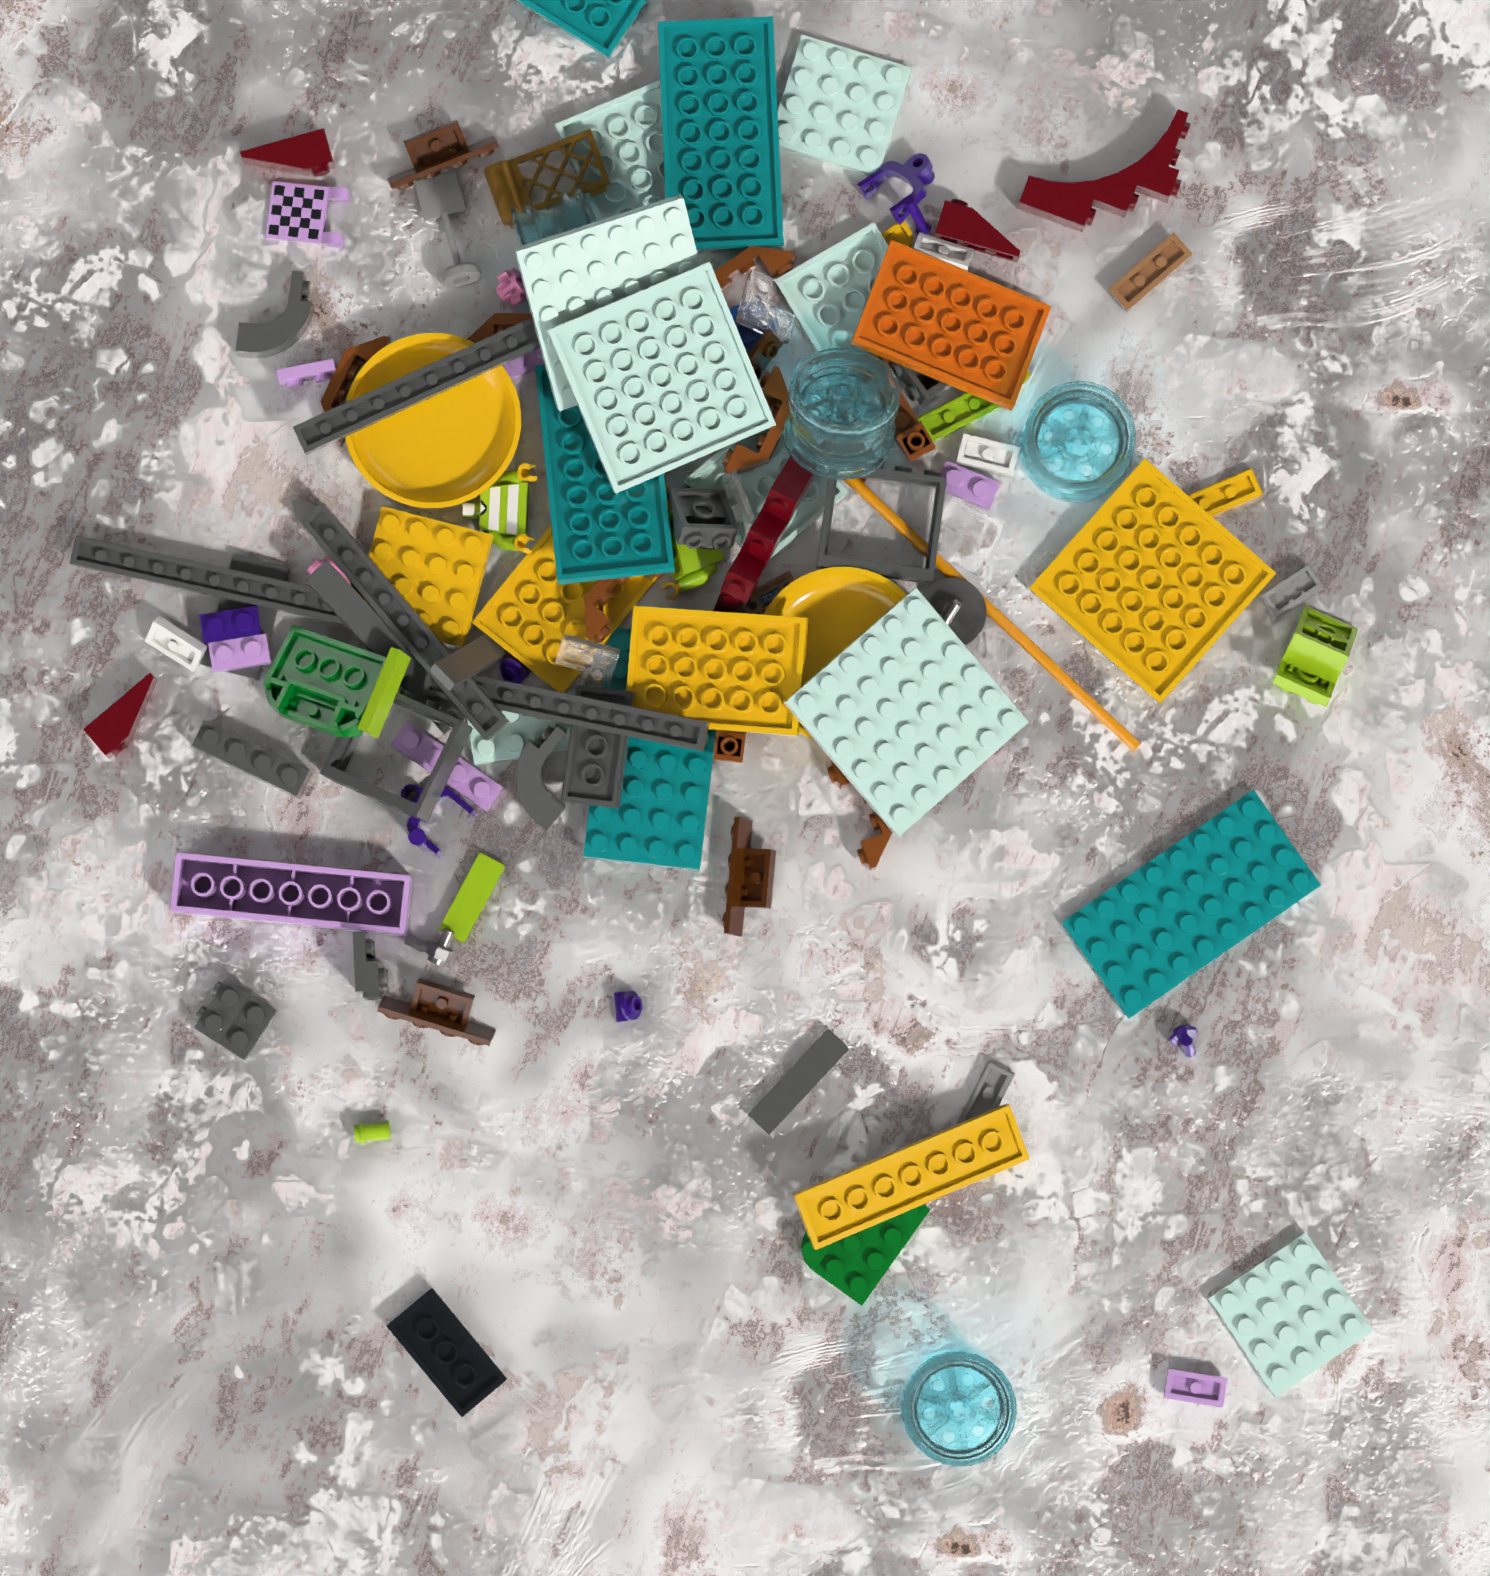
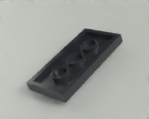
(447, 1352)

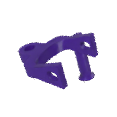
(917, 173)
(417, 835)

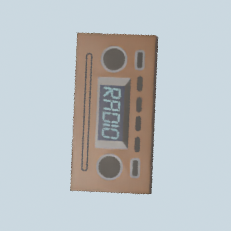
(767, 592)

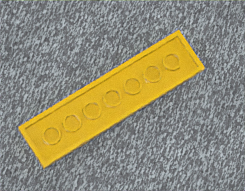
(910, 1176)

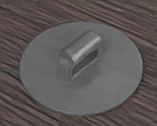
(959, 606)

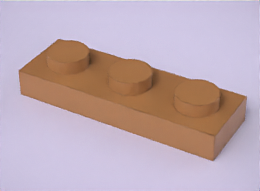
(1150, 272)

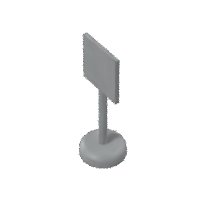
(439, 199)

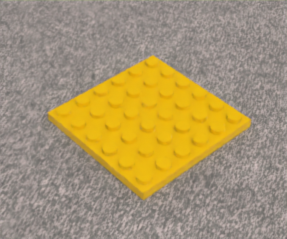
(1152, 581)

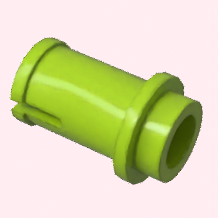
(371, 1132)

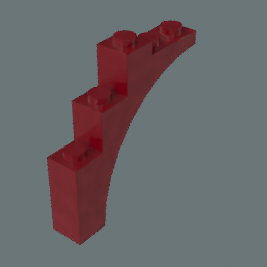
(1073, 202)
(763, 538)

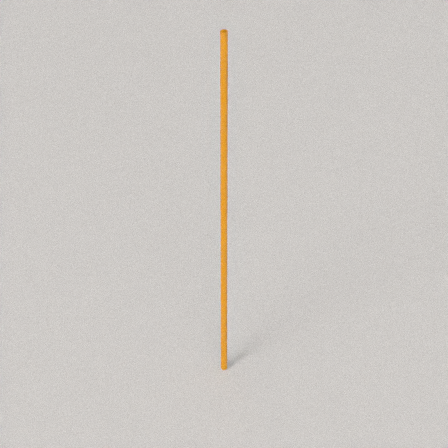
(995, 614)

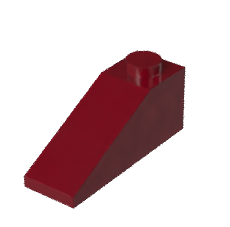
(298, 154)
(968, 228)
(119, 722)

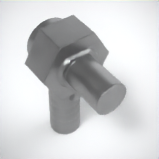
(438, 951)

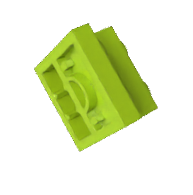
(1315, 656)

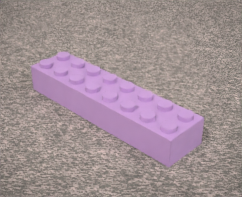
(291, 894)

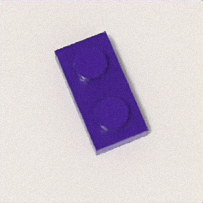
(230, 624)

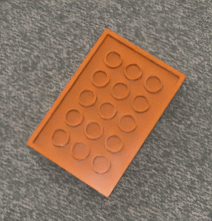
(951, 325)

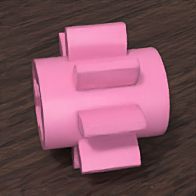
(511, 287)

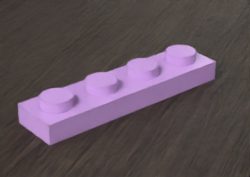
(464, 777)

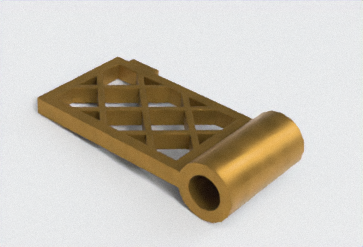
(508, 183)

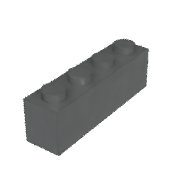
(252, 759)

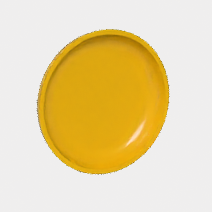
(445, 445)
(839, 609)

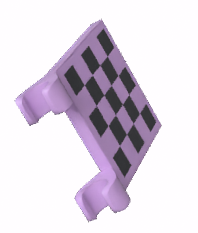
(300, 213)

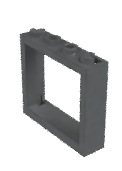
(900, 475)
(345, 747)

